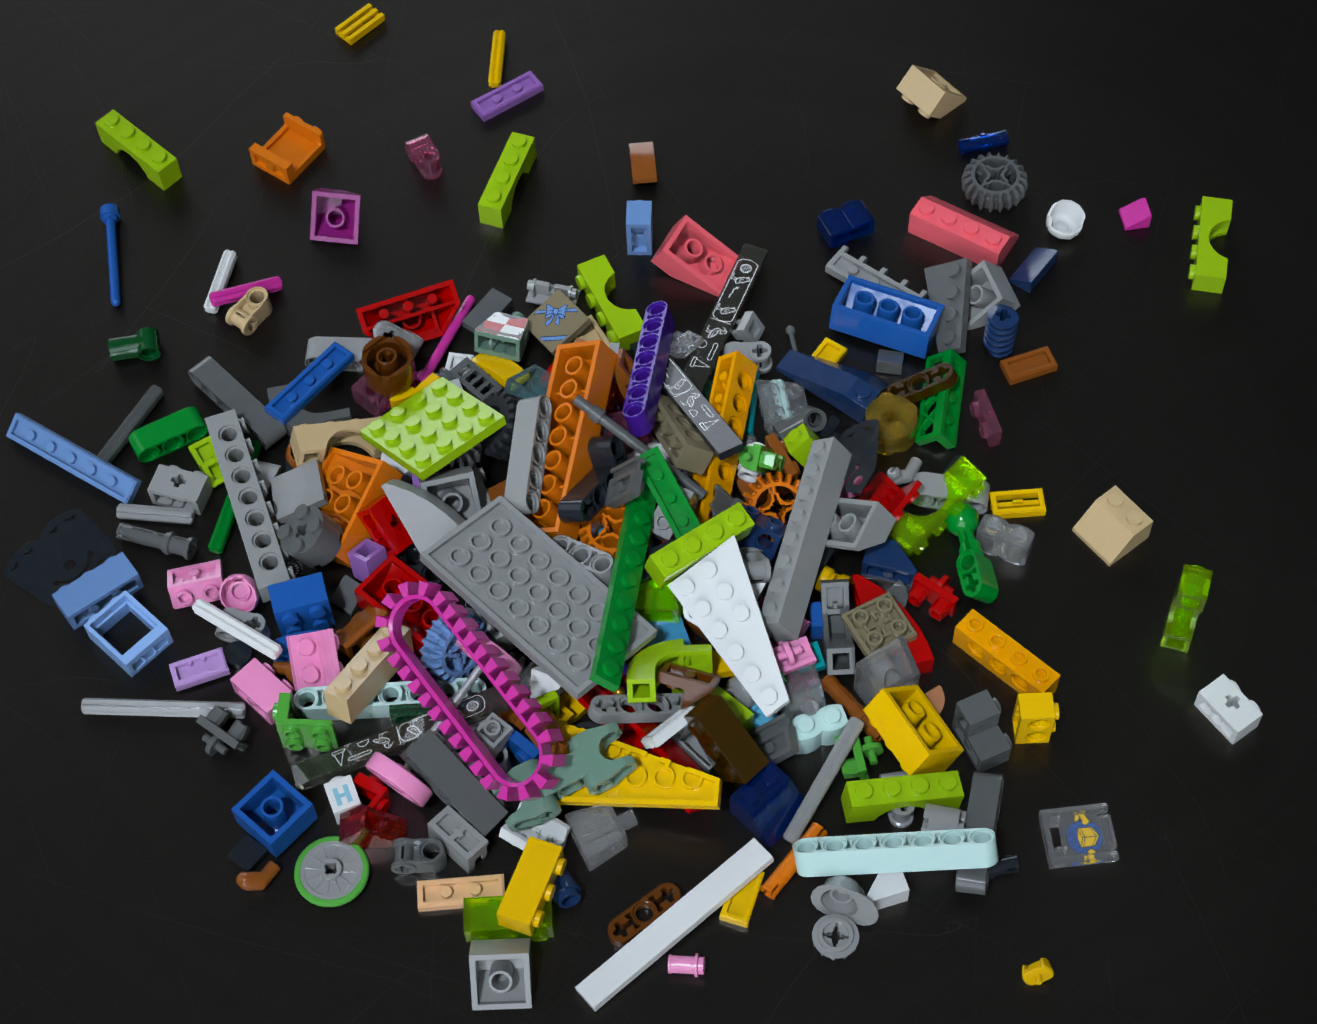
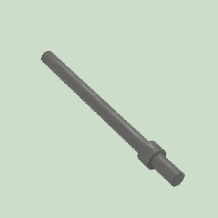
(597, 415)

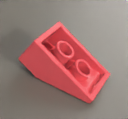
(695, 257)

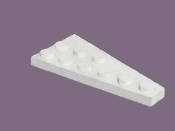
(727, 612)

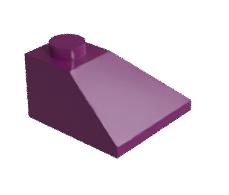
(335, 216)

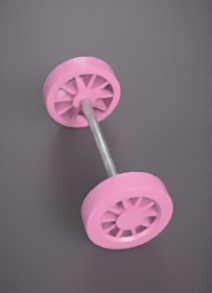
(399, 776)

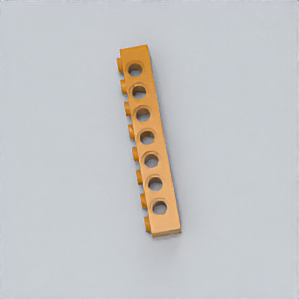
(731, 400)

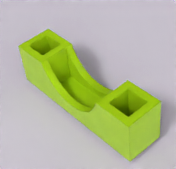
(155, 161)
(498, 195)
(1209, 267)
(598, 281)
(690, 548)
(873, 797)

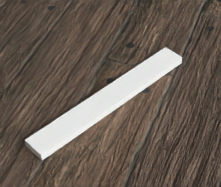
(674, 924)

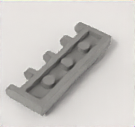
(843, 265)

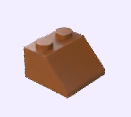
(357, 633)

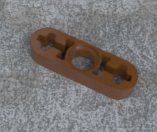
(622, 920)

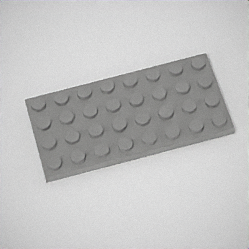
(529, 591)

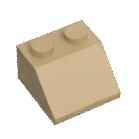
(929, 92)
(1113, 526)

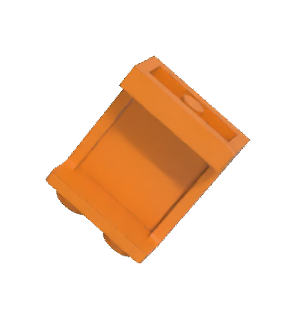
(289, 149)

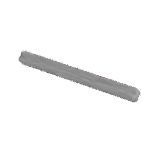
(164, 708)

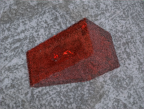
(370, 828)

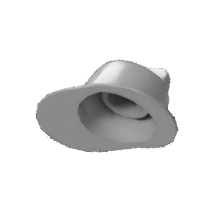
(845, 897)

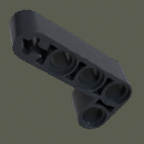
(590, 493)

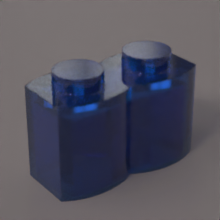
(845, 223)

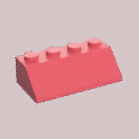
(960, 231)

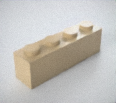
(362, 678)

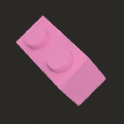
(260, 687)

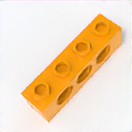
(1004, 655)

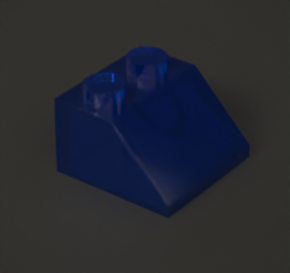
(767, 803)

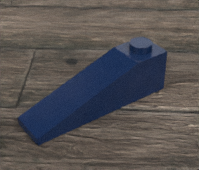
(835, 383)

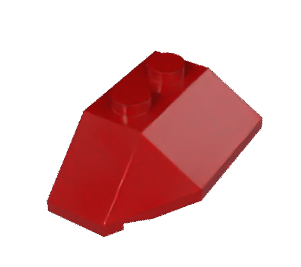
(422, 311)

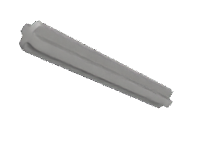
(823, 780)

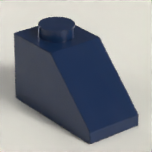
(888, 563)

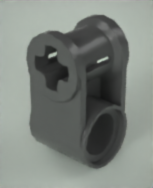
(412, 856)

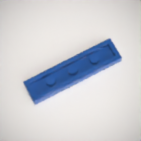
(309, 383)

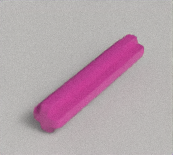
(237, 292)

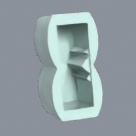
(819, 728)

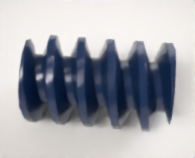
(1001, 330)

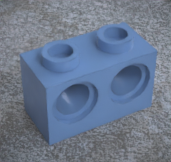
(639, 227)

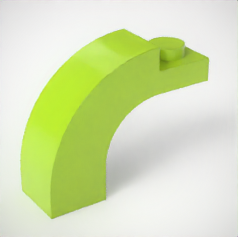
(645, 666)

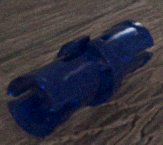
(983, 141)

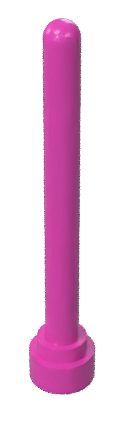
(445, 341)

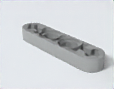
(608, 709)

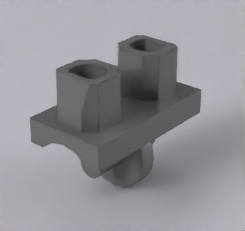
(214, 723)

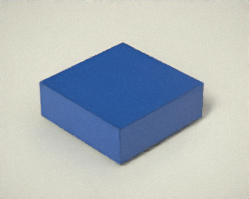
(815, 618)

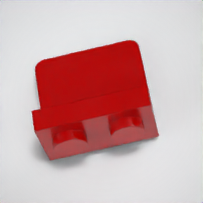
(889, 495)

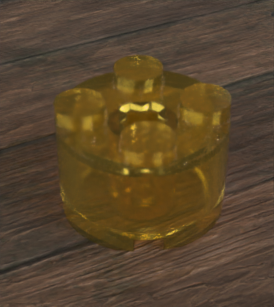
(896, 422)

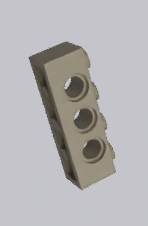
(680, 439)

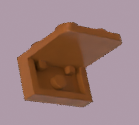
(790, 467)

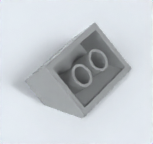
(859, 525)

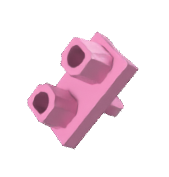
(794, 655)

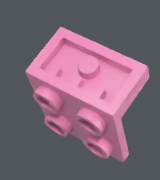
(314, 658)

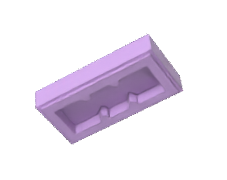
(199, 669)

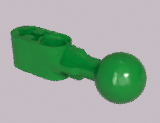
(973, 567)

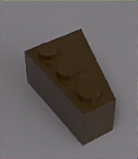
(725, 741)

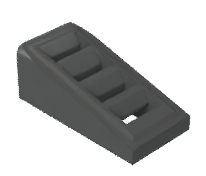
(480, 375)

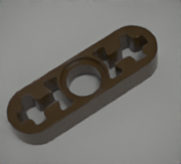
(935, 373)

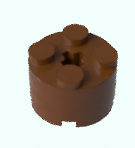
(388, 365)

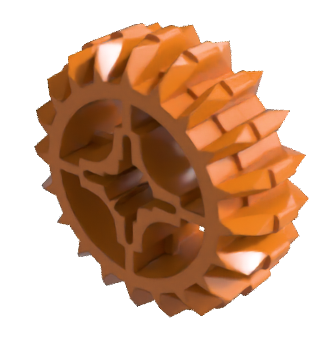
(772, 494)
(607, 540)

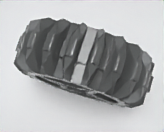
(994, 175)

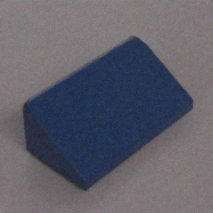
(1034, 268)

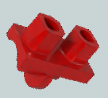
(936, 592)

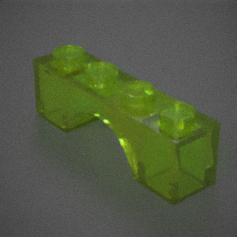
(961, 483)
(1185, 607)

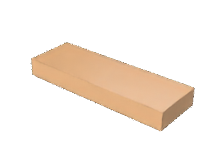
(449, 892)

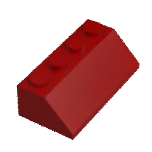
(386, 580)

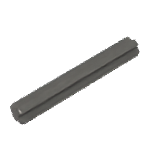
(131, 423)

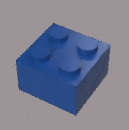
(301, 604)
(274, 813)

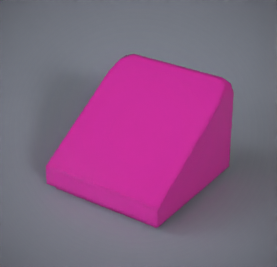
(1136, 215)

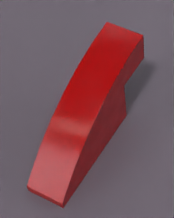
(864, 591)

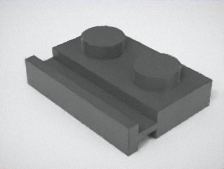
(626, 482)
(777, 738)

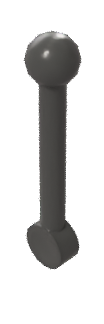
(790, 330)

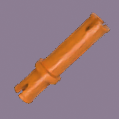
(787, 867)

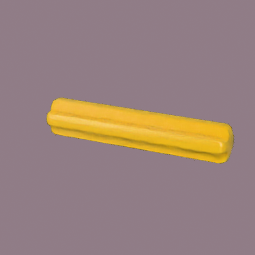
(497, 58)

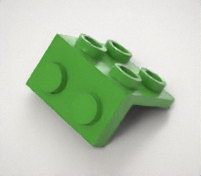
(302, 733)

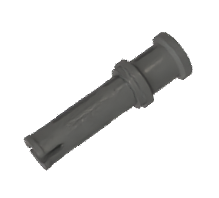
(167, 543)

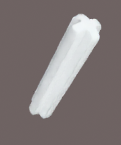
(221, 277)

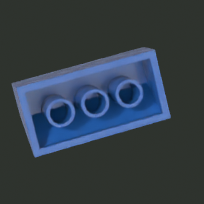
(886, 316)

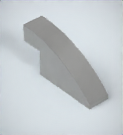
(421, 513)

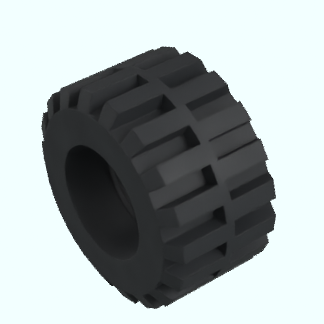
(499, 443)

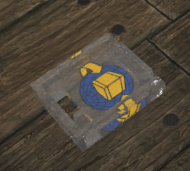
(1082, 834)

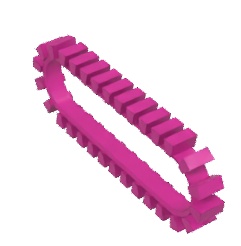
(444, 710)

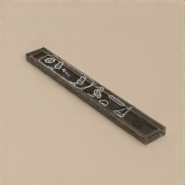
(725, 314)
(389, 741)

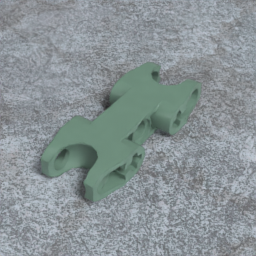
(583, 767)

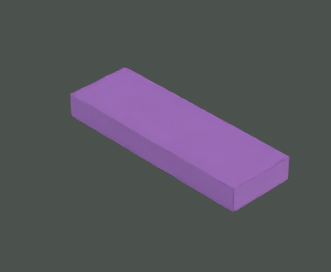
(507, 96)

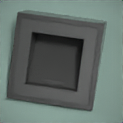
(889, 362)
(345, 597)

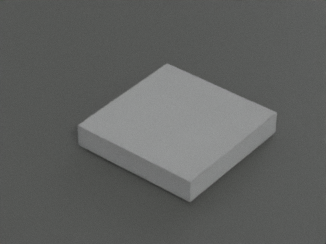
(298, 487)

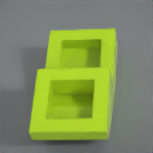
(206, 459)

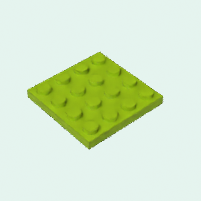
(433, 428)

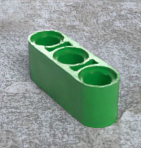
(168, 434)

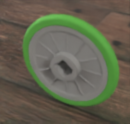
(336, 888)

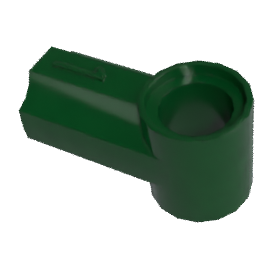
(142, 345)

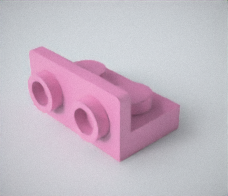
(194, 583)

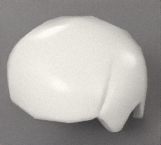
(1065, 219)

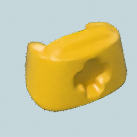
(1037, 972)

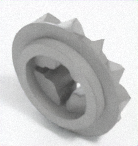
(847, 930)

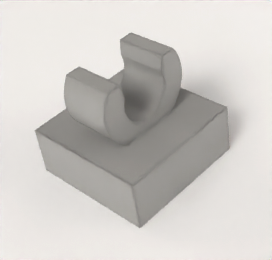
(748, 328)

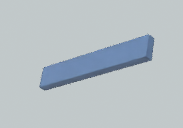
(73, 458)

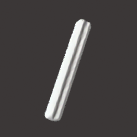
(237, 628)

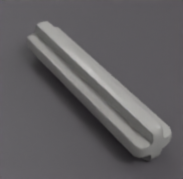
(155, 513)

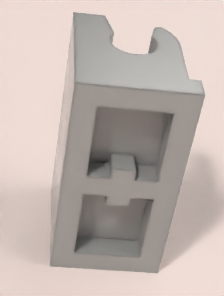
(458, 837)

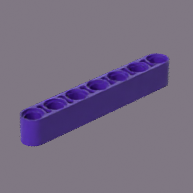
(649, 369)

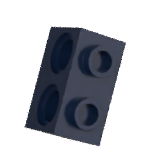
(757, 537)

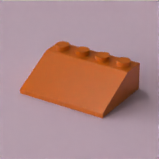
(351, 485)

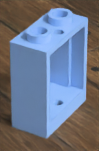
(145, 649)

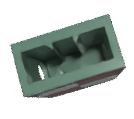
(503, 336)

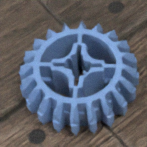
(443, 655)

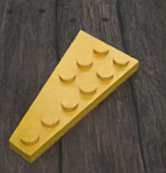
(652, 784)

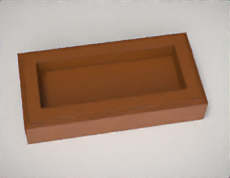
(1028, 365)

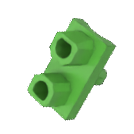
(761, 459)
(856, 766)

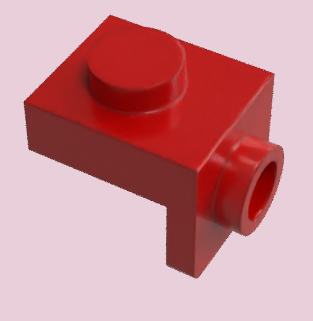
(373, 789)

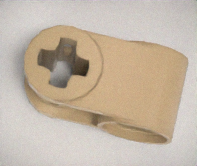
(250, 310)

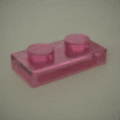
(988, 423)

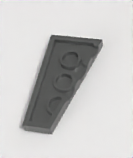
(950, 286)

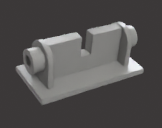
(540, 291)

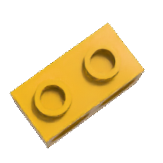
(1034, 717)

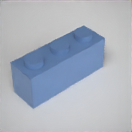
(96, 589)

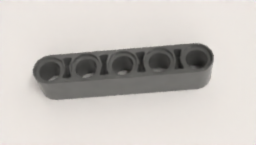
(231, 395)
(981, 813)

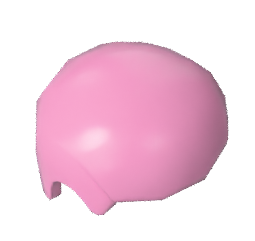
(239, 592)

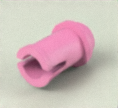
(686, 964)

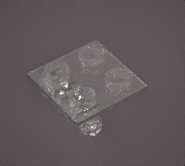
(779, 401)

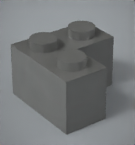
(978, 731)

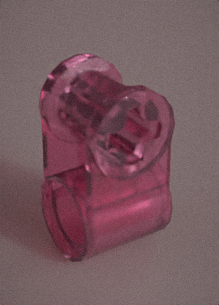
(424, 156)

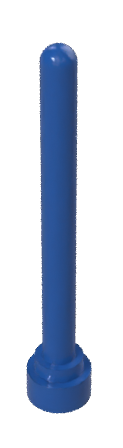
(110, 216)

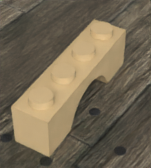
(315, 440)

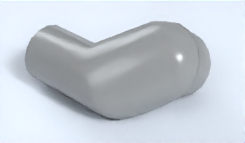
(905, 475)

